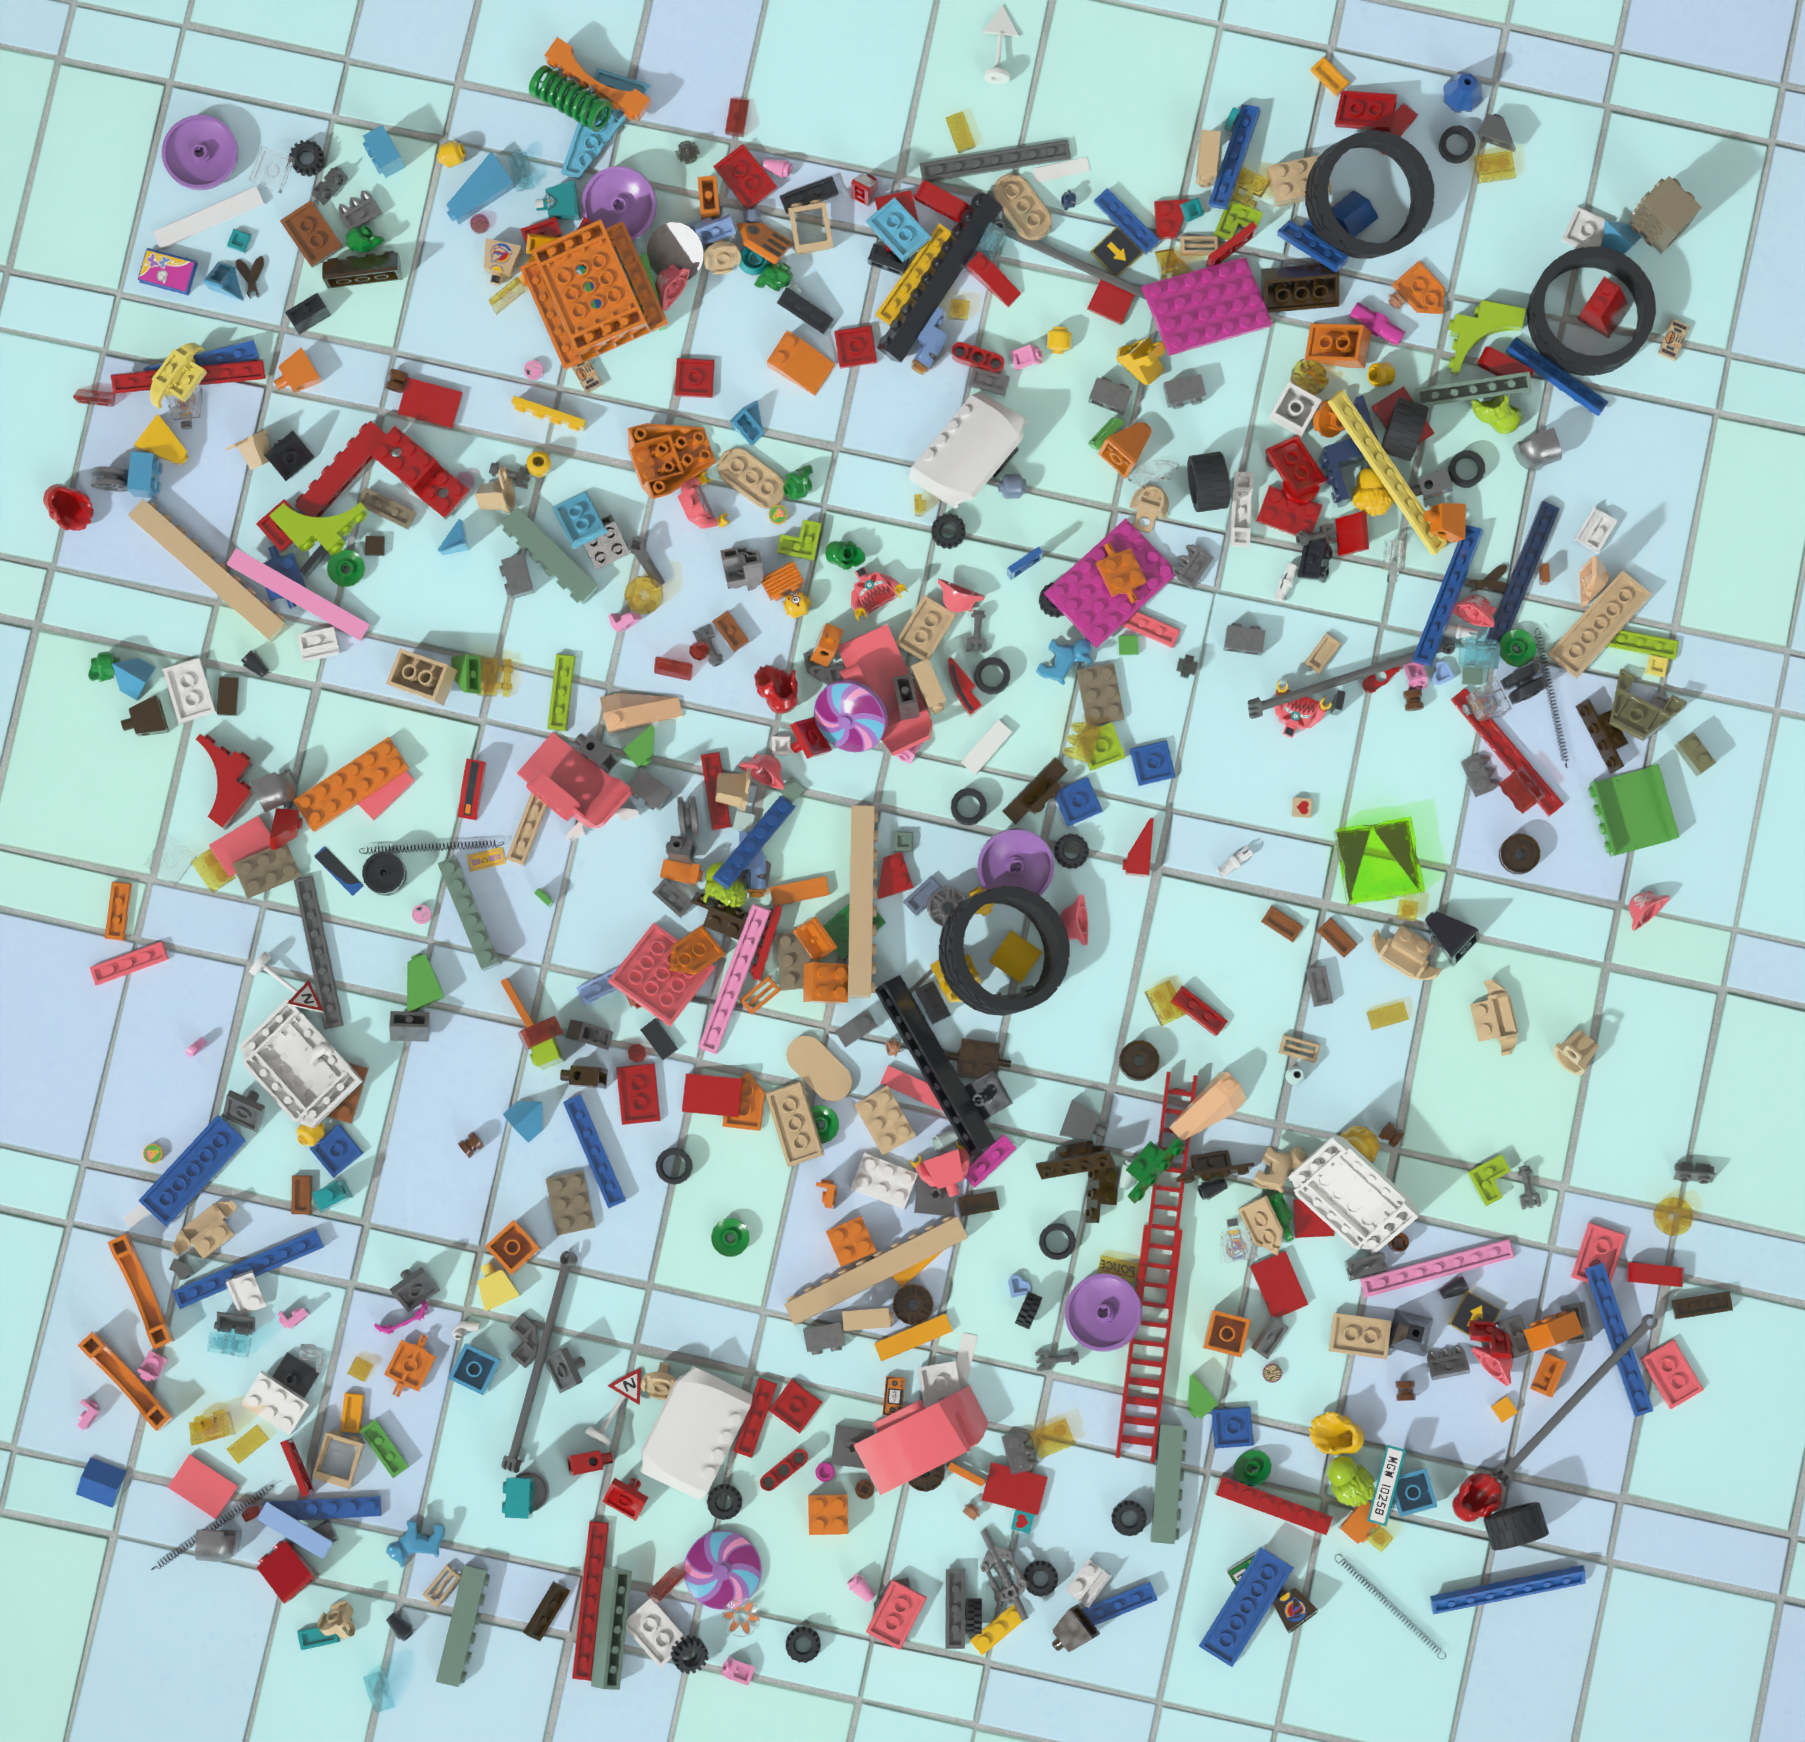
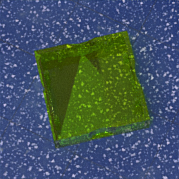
(1379, 861)

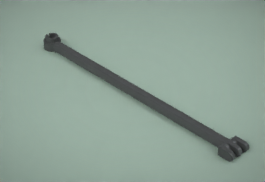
(1074, 262)
(1256, 706)
(1574, 1400)
(512, 1462)

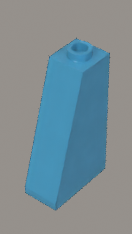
(480, 190)

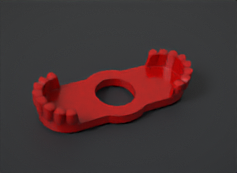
(1371, 684)

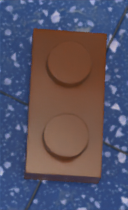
(730, 631)

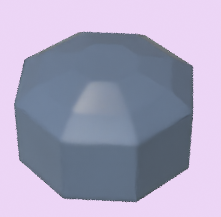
(752, 215)

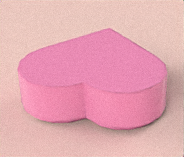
(195, 1047)

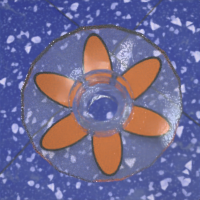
(737, 1626)

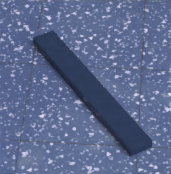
(1523, 570)

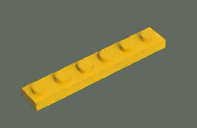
(910, 279)

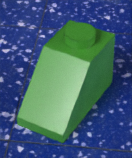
(468, 673)
(642, 748)
(1198, 1398)

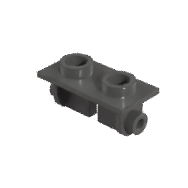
(324, 191)
(1703, 1173)
(242, 1324)

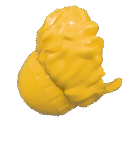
(1371, 494)
(1363, 1141)
(1336, 1434)

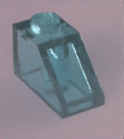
(992, 241)
(379, 1691)

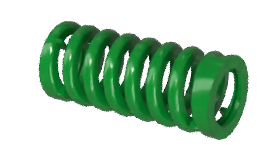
(558, 100)

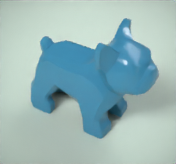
(1065, 658)
(415, 1542)

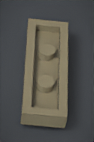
(387, 508)

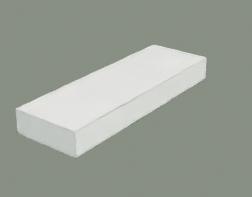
(986, 747)

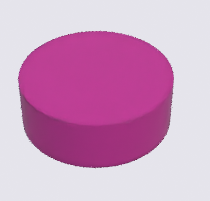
(825, 1471)

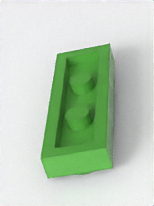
(384, 1448)

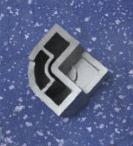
(1538, 450)
(742, 567)
(275, 790)
(216, 1544)

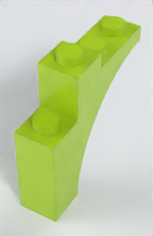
(1488, 320)
(327, 530)

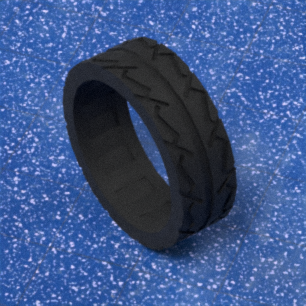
(1419, 182)
(1627, 272)
(1053, 937)

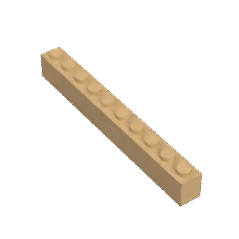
(207, 570)
(861, 902)
(876, 1270)

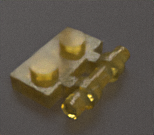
(1253, 184)
(489, 677)

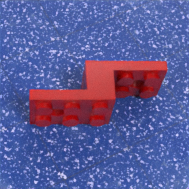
(420, 472)

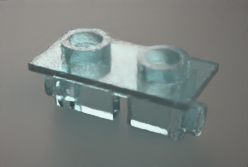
(521, 171)

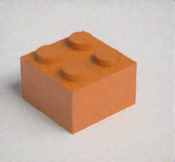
(825, 983)
(851, 1241)
(513, 1247)
(1552, 1330)
(1226, 1333)
(828, 1514)

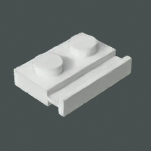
(1595, 530)
(318, 644)
(246, 1292)
(1088, 1583)

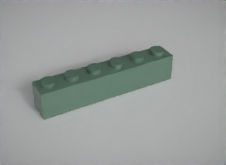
(1474, 389)
(550, 556)
(469, 913)
(1167, 1484)
(462, 1626)
(611, 1628)

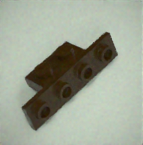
(1605, 736)
(1037, 792)
(720, 917)
(1075, 1159)
(1213, 1164)
(1101, 1189)

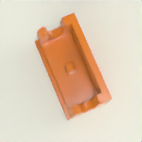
(814, 938)
(1548, 1375)

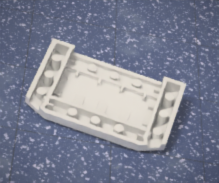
(968, 450)
(278, 1060)
(1352, 1195)
(694, 1432)

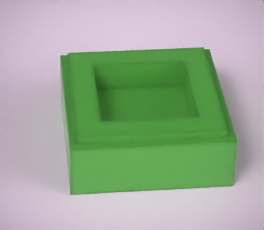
(1128, 645)
(544, 897)

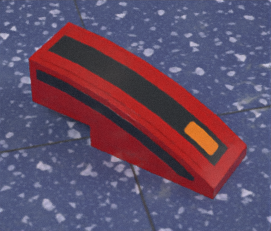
(963, 688)
(471, 789)

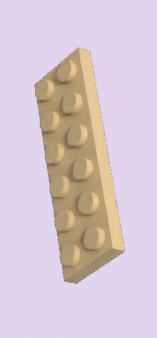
(1599, 624)

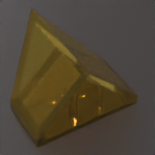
(1170, 264)

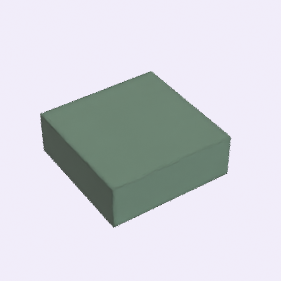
(1471, 676)
(791, 790)
(903, 841)

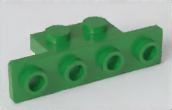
(1150, 1165)

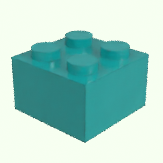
(519, 1497)

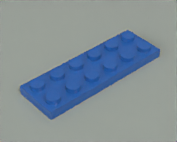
(192, 1170)
(1246, 1606)

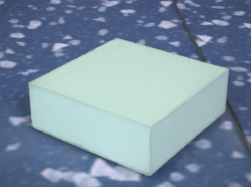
(743, 821)

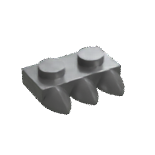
(360, 212)
(1193, 566)
(1478, 775)
(1448, 1364)
(1018, 1453)

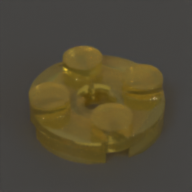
(1300, 377)
(634, 599)
(1677, 1206)

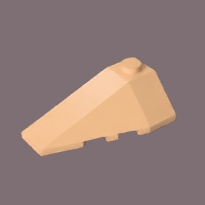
(1591, 580)
(634, 710)
(1213, 1104)

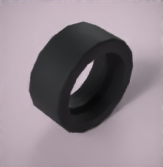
(1452, 158)
(1452, 469)
(992, 661)
(968, 792)
(659, 1166)
(1071, 1237)

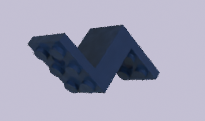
(1343, 454)

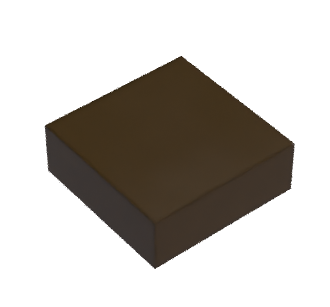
(374, 545)

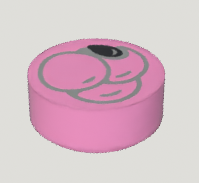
(533, 370)
(421, 914)

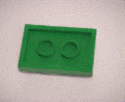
(839, 930)

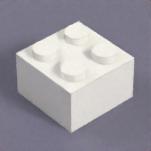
(1294, 409)

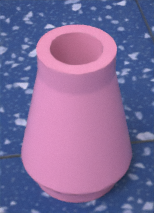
(777, 166)
(860, 1587)

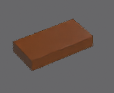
(1282, 924)
(1337, 937)
(301, 1195)

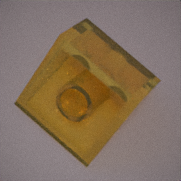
(211, 1428)

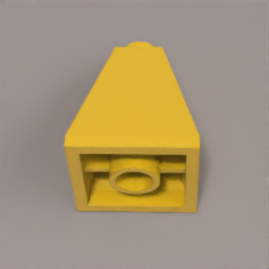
(162, 442)

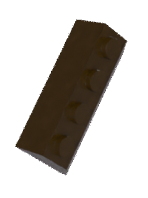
(362, 270)
(1299, 288)

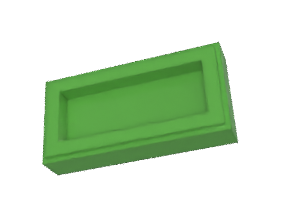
(1107, 430)

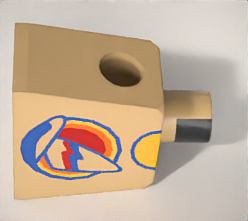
(501, 259)

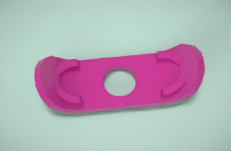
(418, 1315)

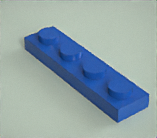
(1126, 221)
(1312, 246)
(1120, 1603)

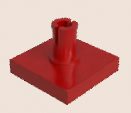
(809, 739)
(626, 1498)

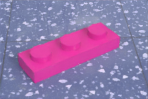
(989, 1160)

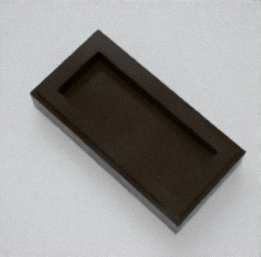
(227, 696)
(978, 1203)

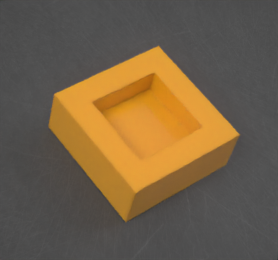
(1504, 1409)

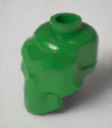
(362, 239)
(774, 276)
(798, 483)
(844, 554)
(102, 667)

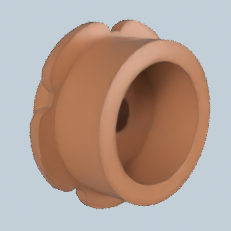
(1396, 300)
(893, 1047)
(971, 1511)

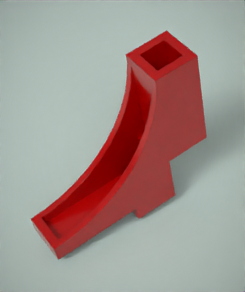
(230, 794)

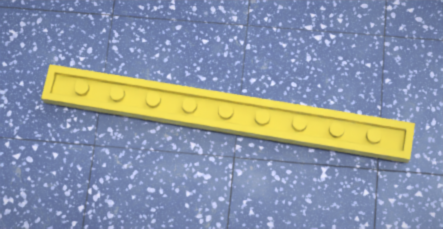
(1385, 470)

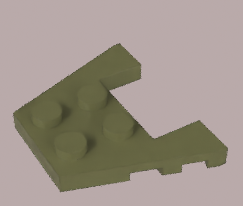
(1637, 715)

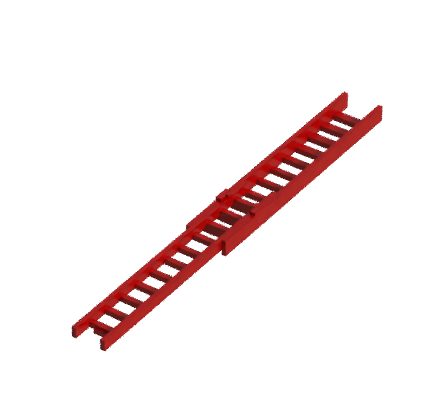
(1171, 1287)

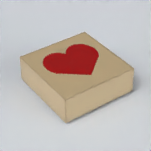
(1301, 807)

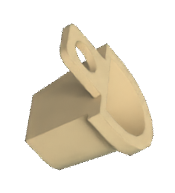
(254, 448)
(497, 494)
(1150, 503)
(733, 789)
(1575, 1053)

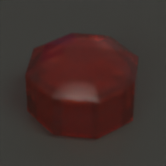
(699, 650)
(637, 1053)
(251, 1513)

